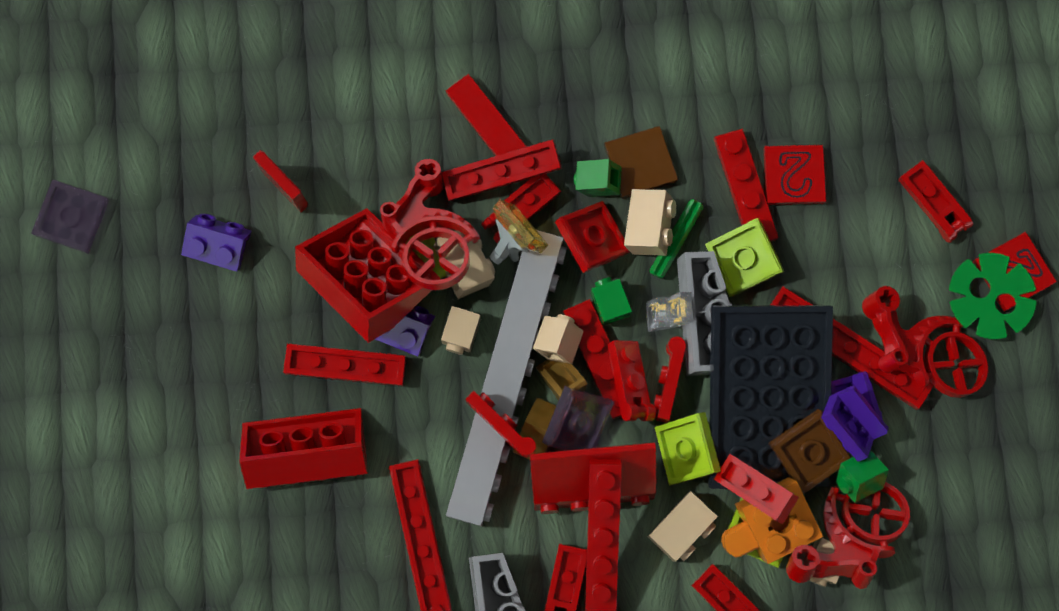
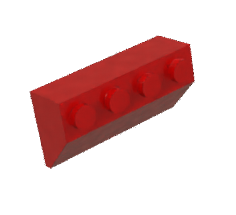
(303, 448)

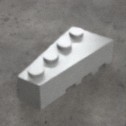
(702, 277)
(493, 584)

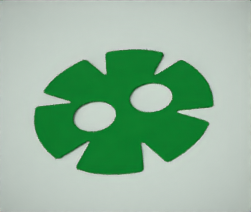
(991, 321)

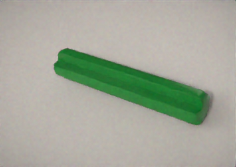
(680, 233)

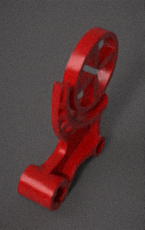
(412, 218)
(905, 347)
(850, 555)

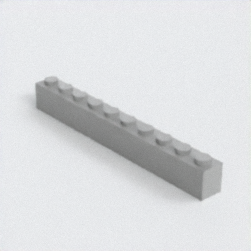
(504, 381)

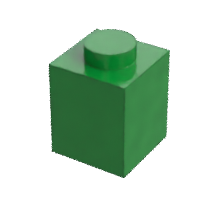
(598, 177)
(610, 301)
(861, 477)

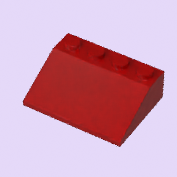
(361, 275)
(563, 476)

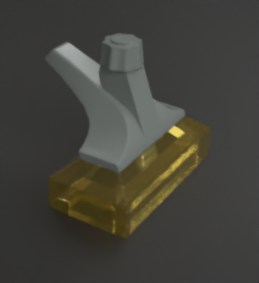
(515, 234)

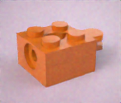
(767, 535)

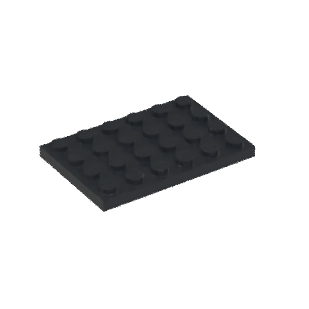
(766, 377)

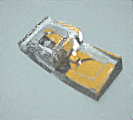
(669, 311)

